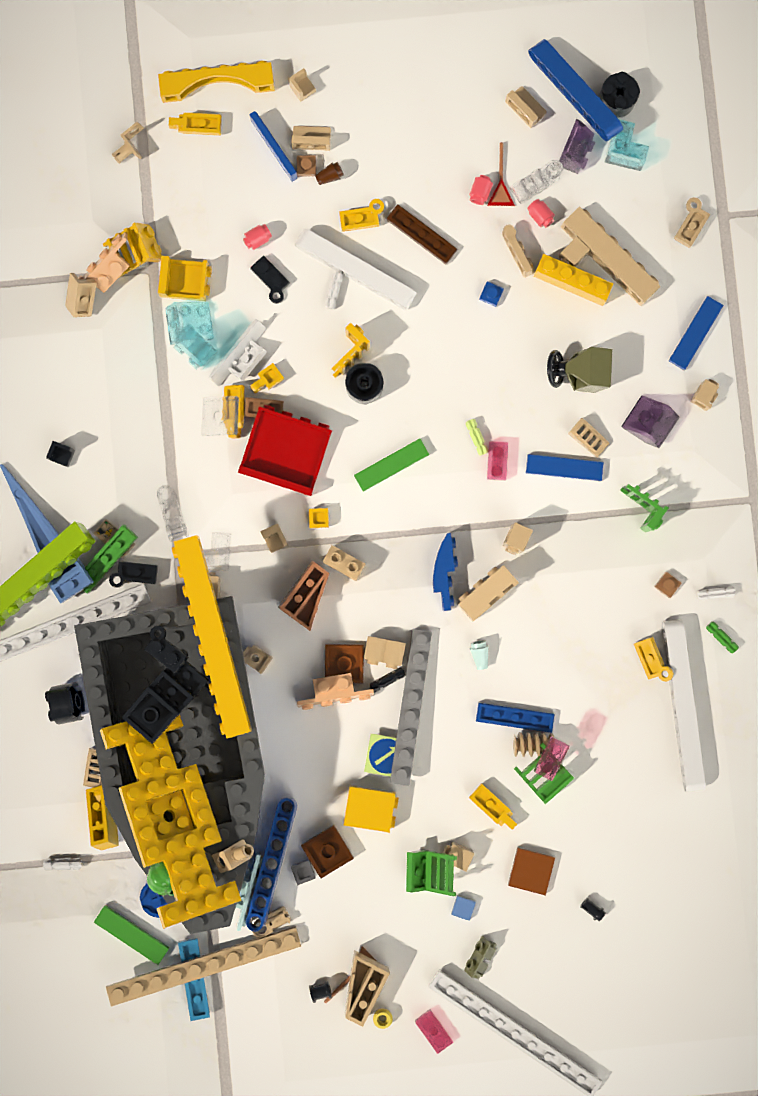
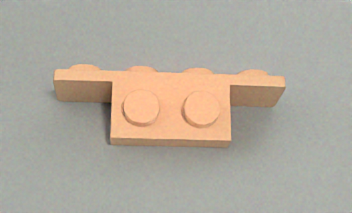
(109, 266)
(334, 689)

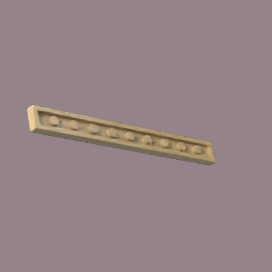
(202, 966)

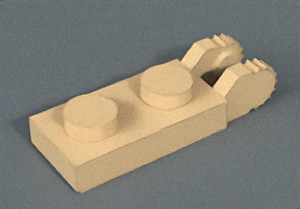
(517, 250)

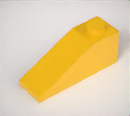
(101, 824)

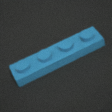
(195, 989)

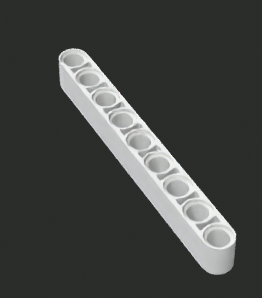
(683, 706)

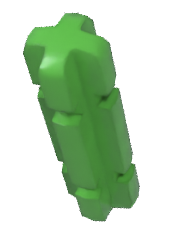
(722, 637)

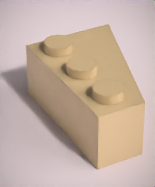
(487, 592)
(364, 987)

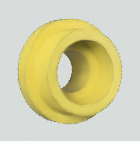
(382, 1024)

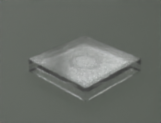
(219, 416)

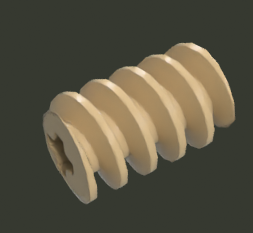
(529, 744)

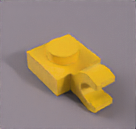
(268, 377)

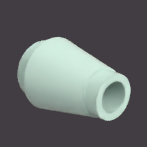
(480, 654)

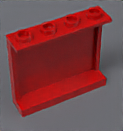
(285, 450)

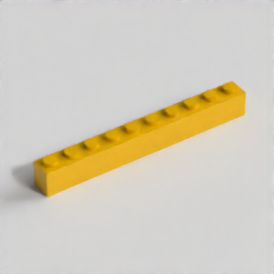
(212, 636)

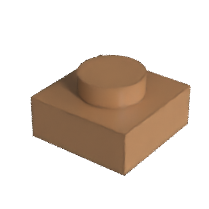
(306, 166)
(667, 584)

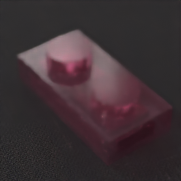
(497, 461)
(551, 758)
(433, 1031)

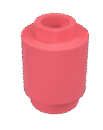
(480, 190)
(541, 213)
(257, 236)

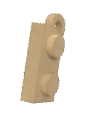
(692, 224)

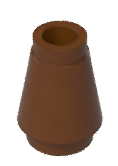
(329, 174)

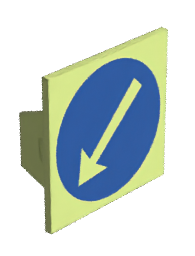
(380, 755)

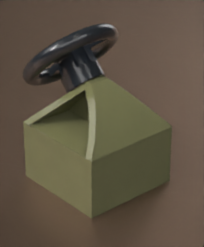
(586, 369)

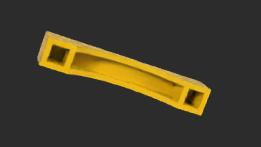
(177, 85)

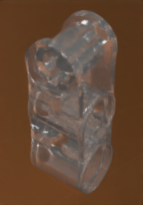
(537, 181)
(177, 522)

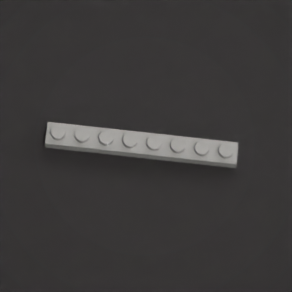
(410, 707)

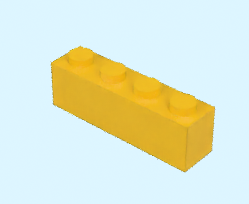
(573, 280)

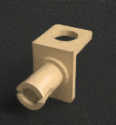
(128, 148)
(233, 856)

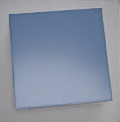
(463, 908)

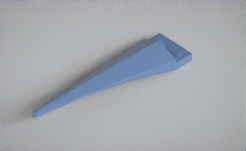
(42, 532)

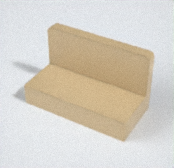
(525, 106)
(311, 138)
(80, 296)

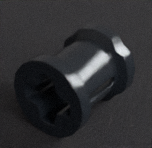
(320, 991)

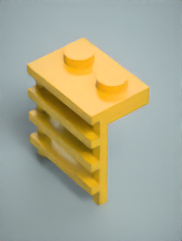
(142, 244)
(356, 335)

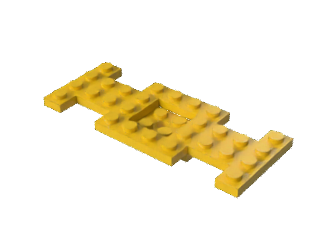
(174, 842)

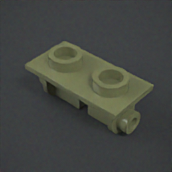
(483, 950)

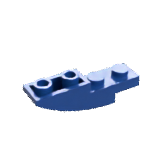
(445, 563)

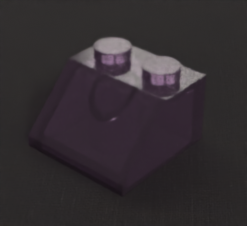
(576, 147)
(650, 421)

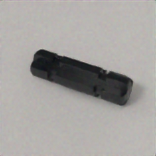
(387, 679)

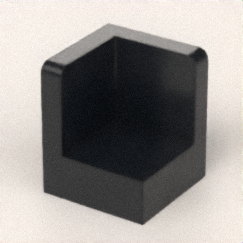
(60, 454)

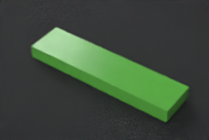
(391, 465)
(109, 555)
(131, 934)

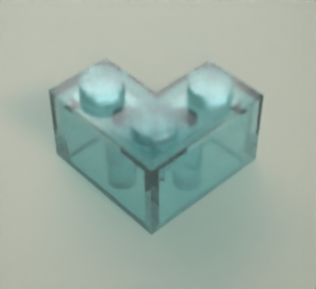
(624, 152)
(195, 347)

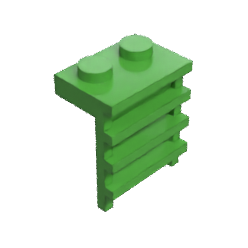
(656, 512)
(549, 788)
(428, 870)

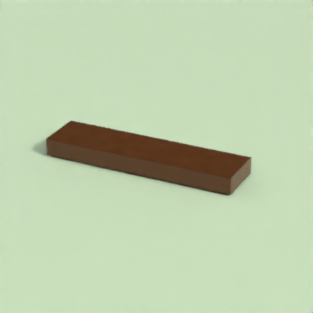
(421, 234)

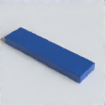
(273, 146)
(695, 333)
(564, 467)
(515, 717)

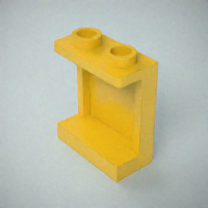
(184, 279)
(370, 809)

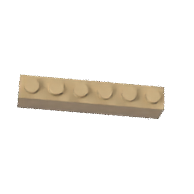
(610, 256)

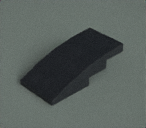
(164, 701)

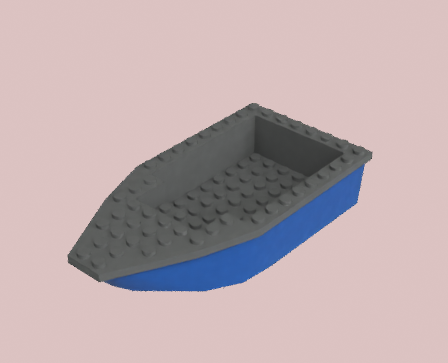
(230, 768)

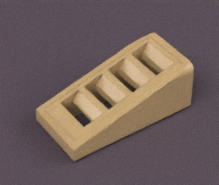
(573, 433)
(92, 751)

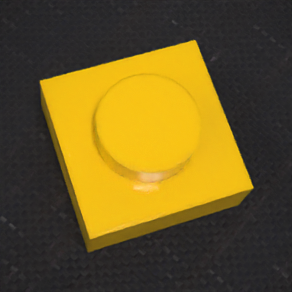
(319, 518)

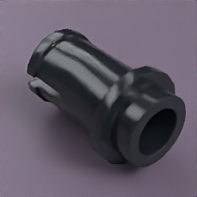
(592, 909)

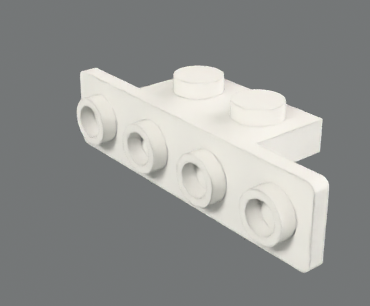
(242, 356)

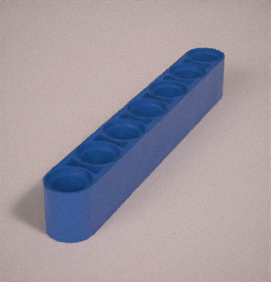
(575, 90)
(265, 871)

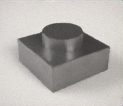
(303, 872)

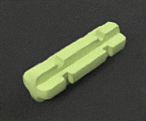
(476, 437)

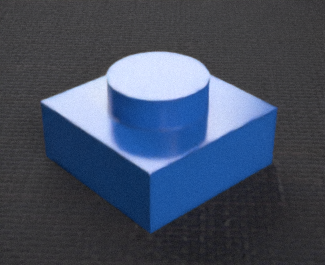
(491, 294)

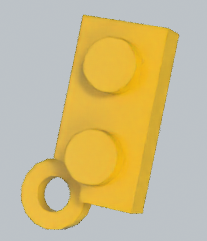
(362, 217)
(652, 660)

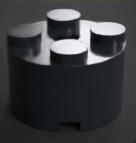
(626, 89)
(364, 372)
(65, 703)

